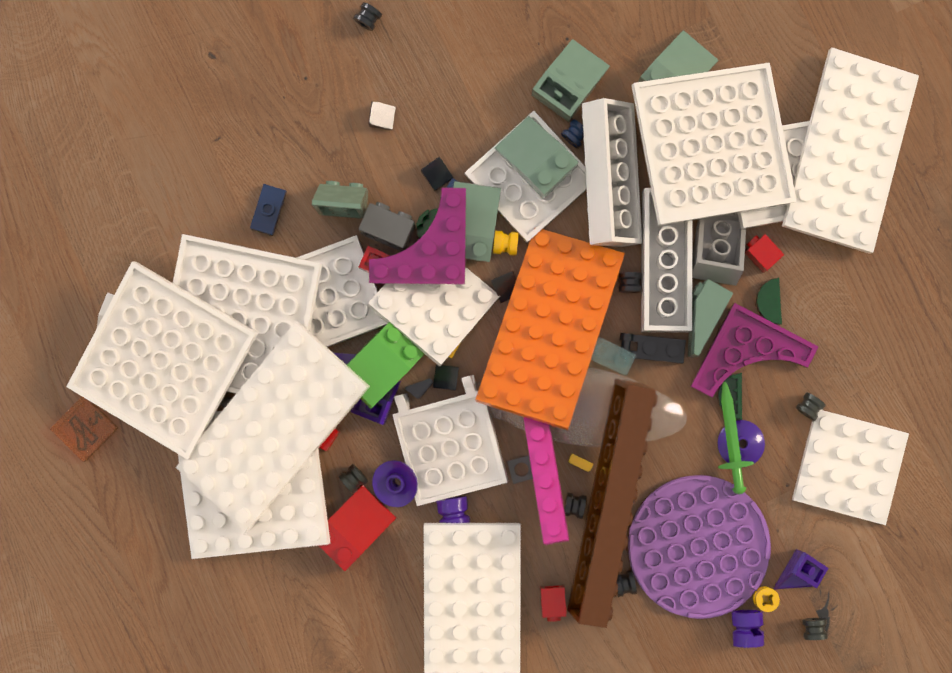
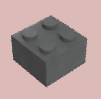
(387, 227)

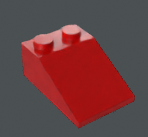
(356, 527)

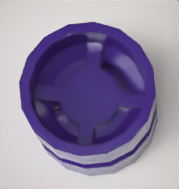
(453, 510)
(748, 628)

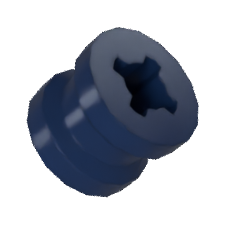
(574, 134)

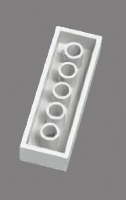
(611, 173)
(665, 272)

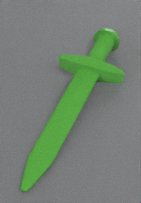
(732, 441)

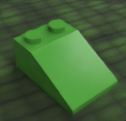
(384, 362)

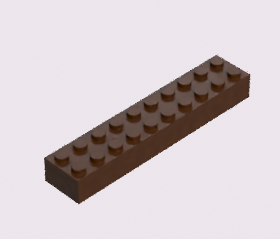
(611, 502)

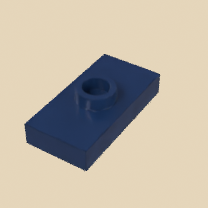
(268, 209)

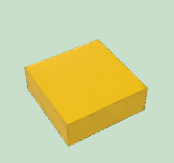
(579, 462)

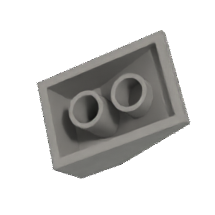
(719, 249)

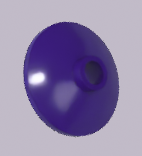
(753, 438)
(386, 487)

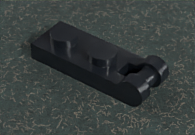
(655, 348)

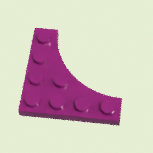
(437, 255)
(746, 340)

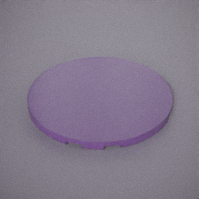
(699, 547)

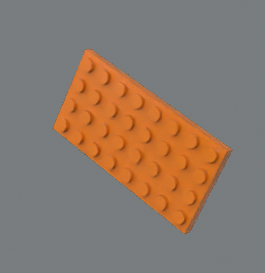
(550, 328)

